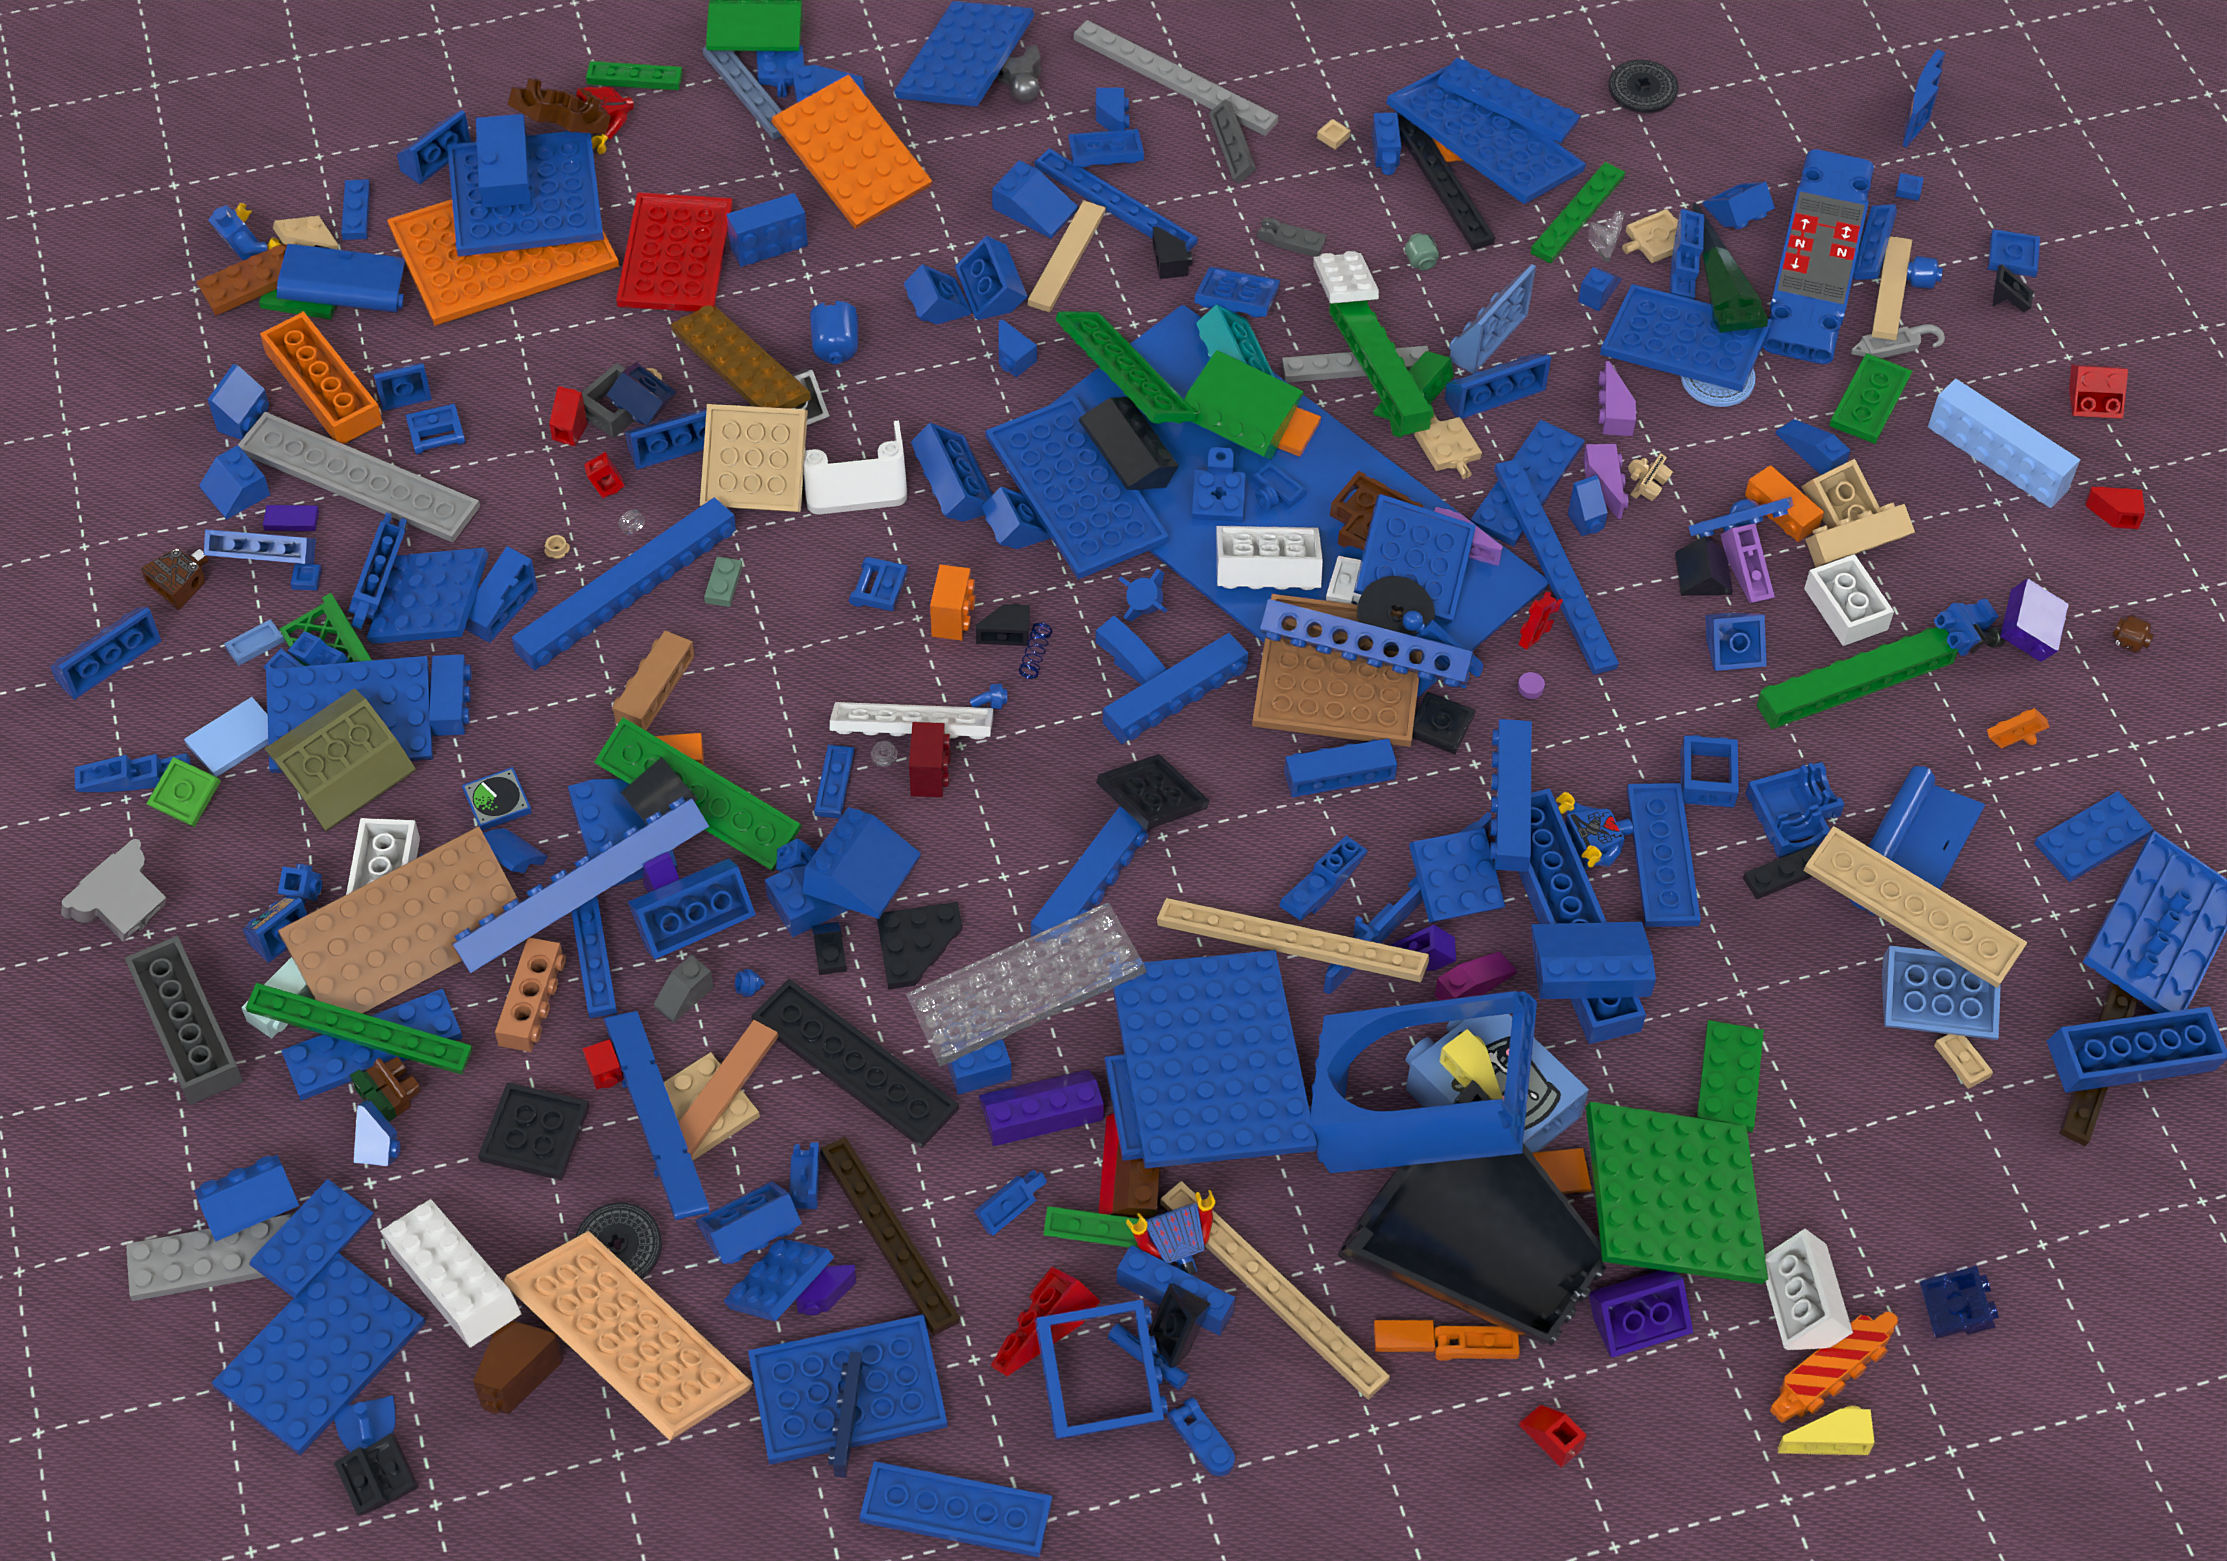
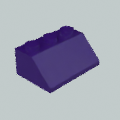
(1641, 1312)

